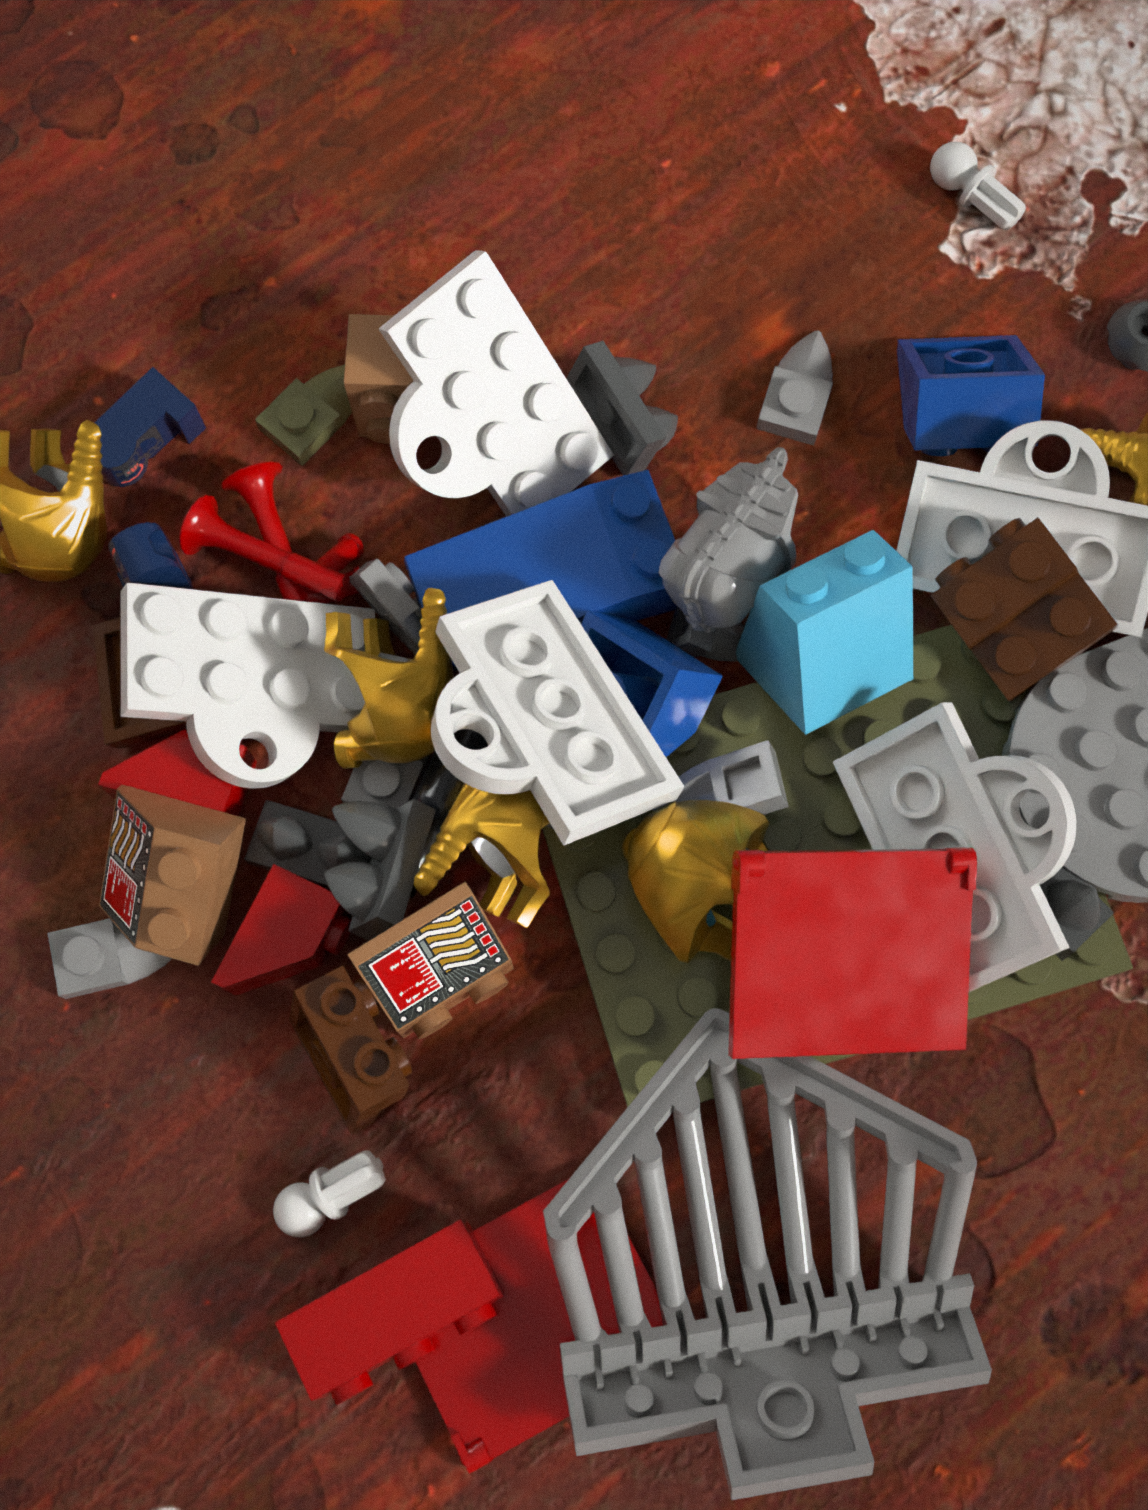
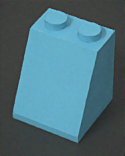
(832, 632)

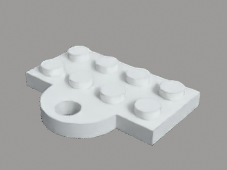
(486, 395)
(959, 509)
(237, 674)
(547, 716)
(933, 792)

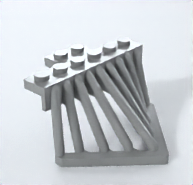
(779, 1377)

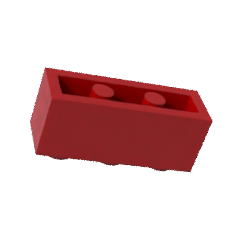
(391, 1313)

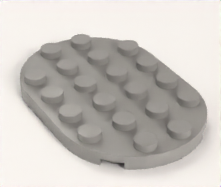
(1093, 735)

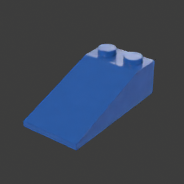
(593, 543)

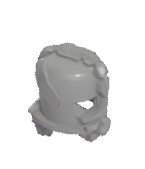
(733, 544)

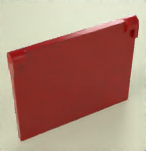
(850, 951)
(507, 1373)

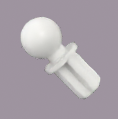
(956, 167)
(304, 1206)

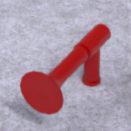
(256, 488)
(206, 528)

